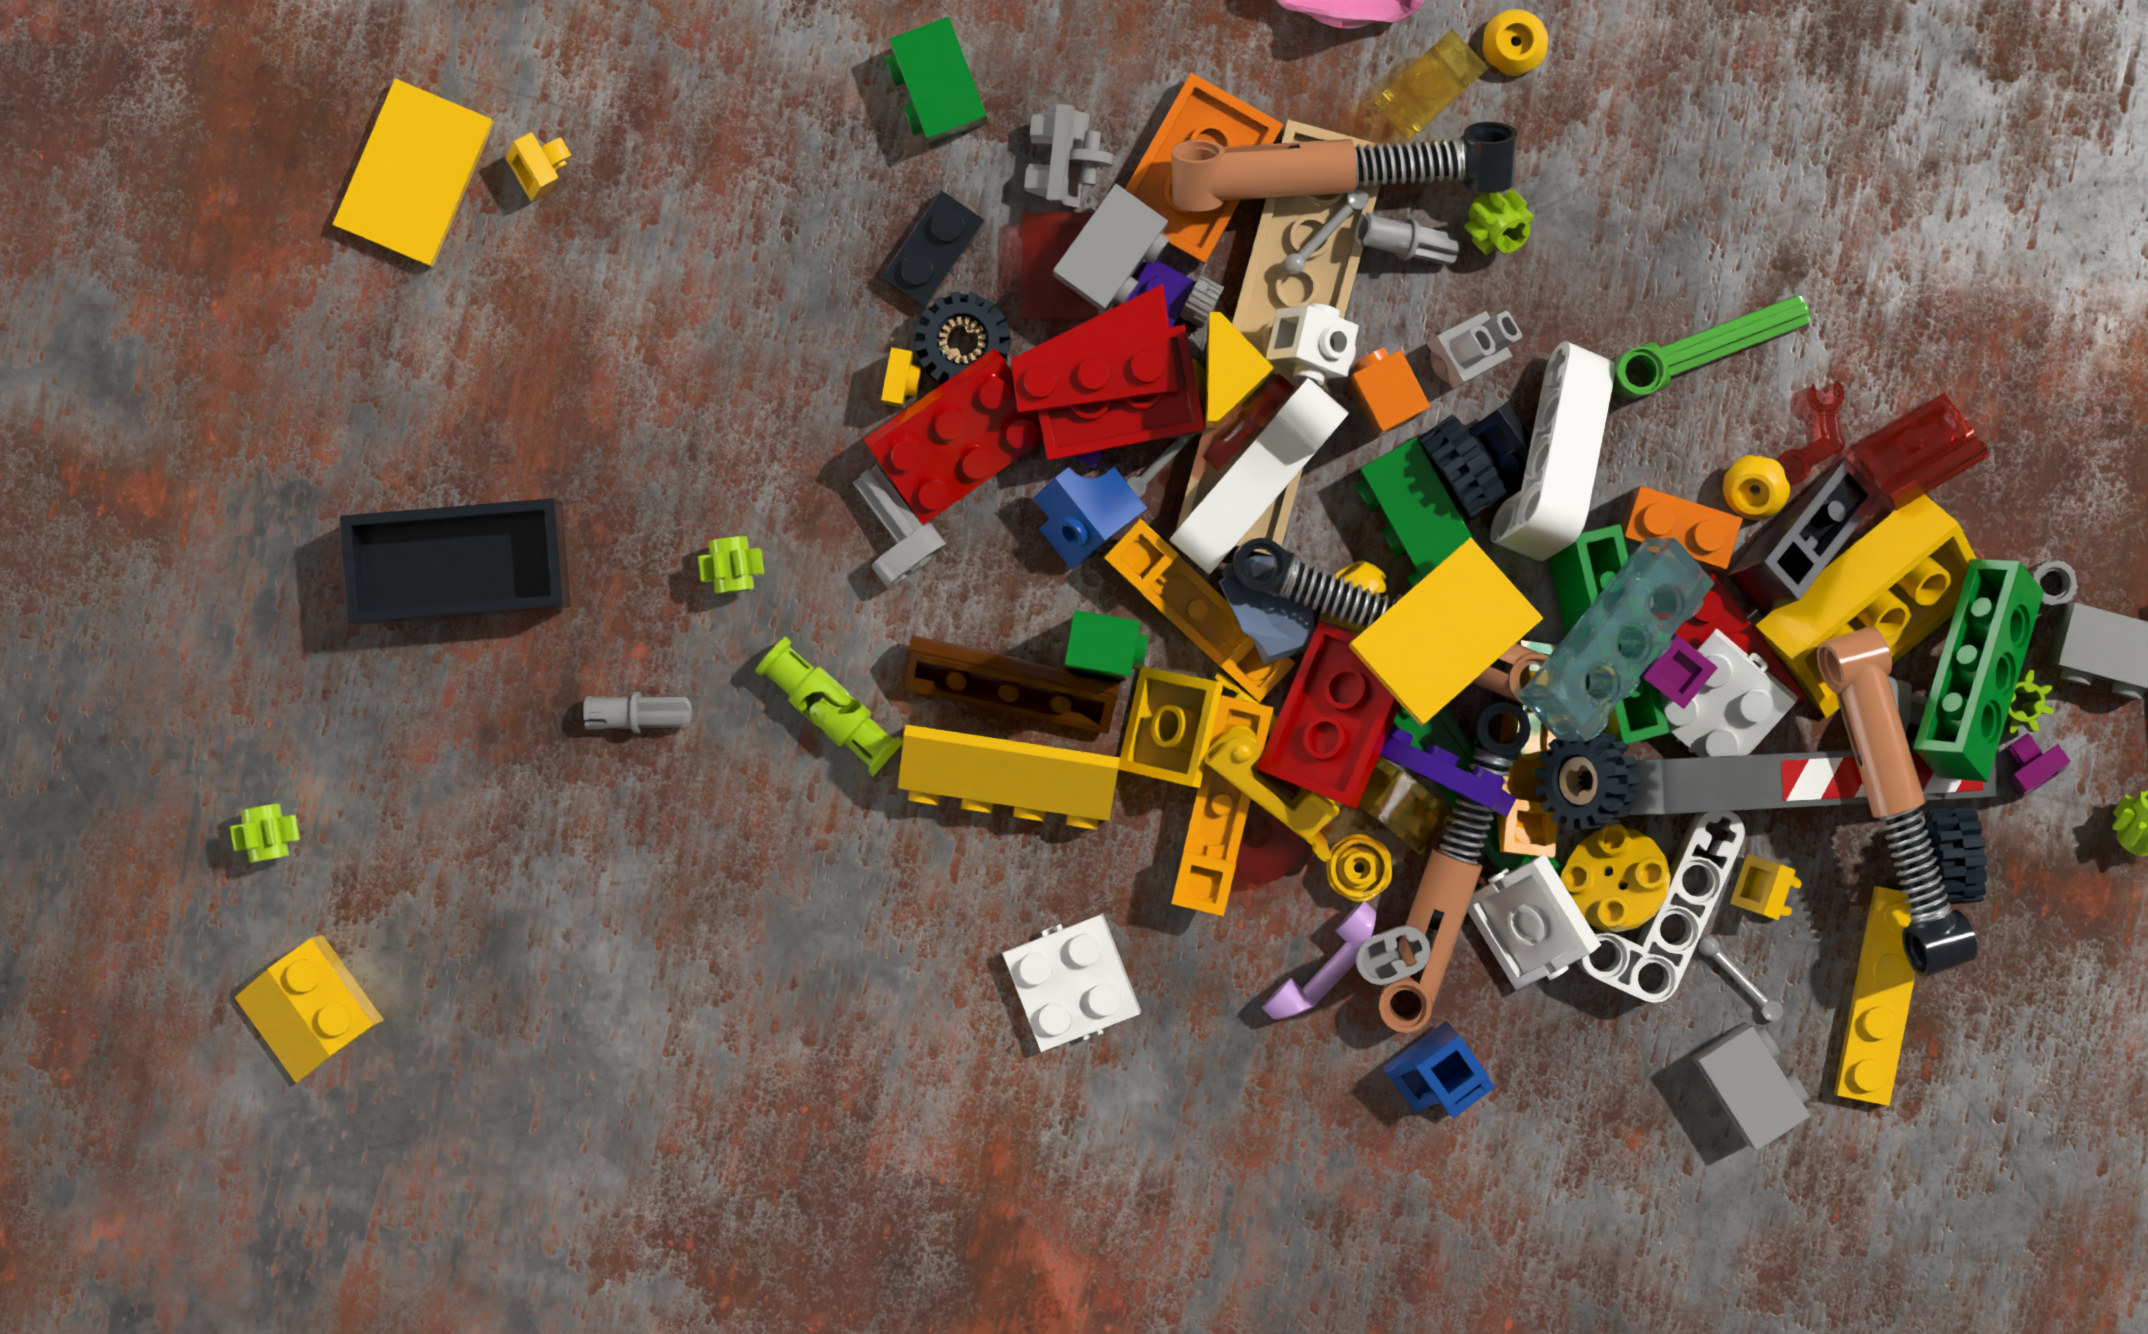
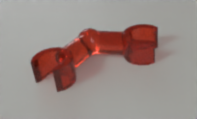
(1248, 421)
(1832, 437)

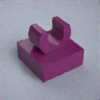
(1679, 671)
(2034, 766)

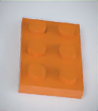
(1197, 114)

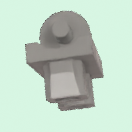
(1073, 156)
(1473, 347)

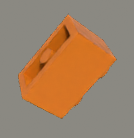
(1386, 391)
(1701, 530)

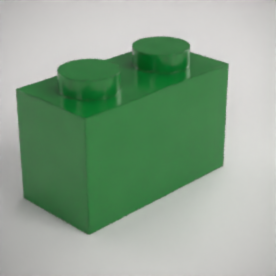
(937, 82)

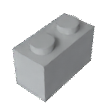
(1112, 249)
(2101, 647)
(1752, 1085)

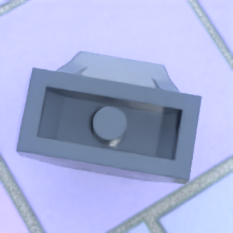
(1275, 623)

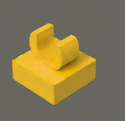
(537, 165)
(1764, 887)

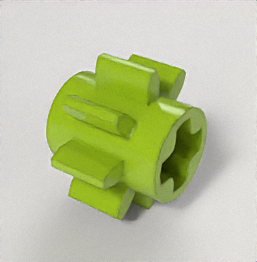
(1499, 222)
(731, 564)
(2032, 708)
(2133, 823)
(264, 832)

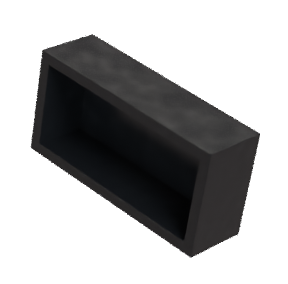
(455, 561)

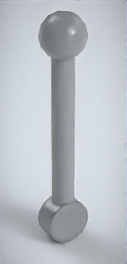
(1355, 201)
(1138, 484)
(1770, 1009)

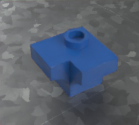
(1086, 512)
(1439, 1072)

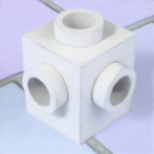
(1312, 342)

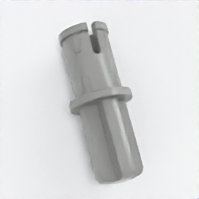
(1406, 239)
(637, 712)

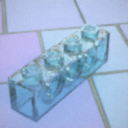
(1591, 647)

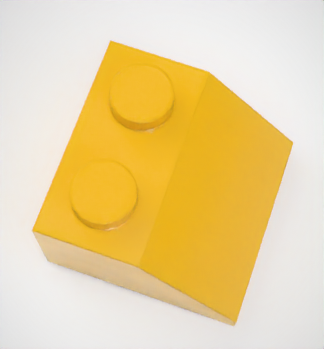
(308, 1007)

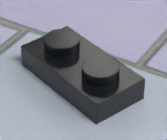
(933, 249)
(1506, 446)

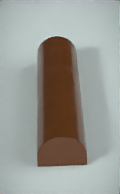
(1010, 684)

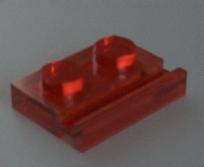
(1044, 243)
(1920, 451)

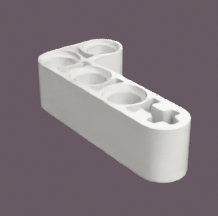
(1561, 456)
(1259, 476)
(1693, 909)

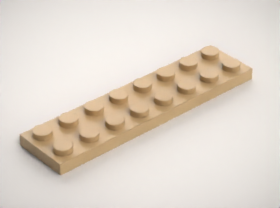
(1267, 286)

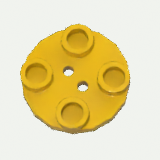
(1633, 861)

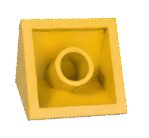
(1232, 370)
(1170, 726)

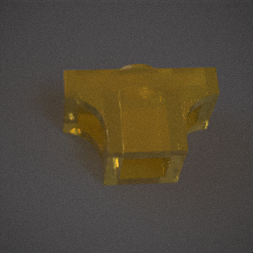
(1430, 86)
(1403, 806)

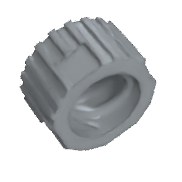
(1201, 301)
(2068, 578)

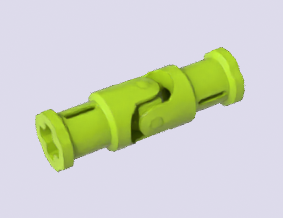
(837, 713)

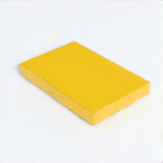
(413, 172)
(1445, 632)

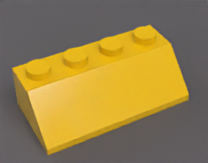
(1894, 578)
(1007, 774)

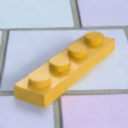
(1877, 1003)

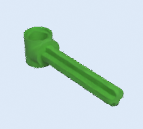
(1708, 345)

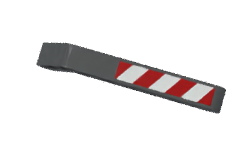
(1771, 782)

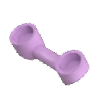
(1292, 999)

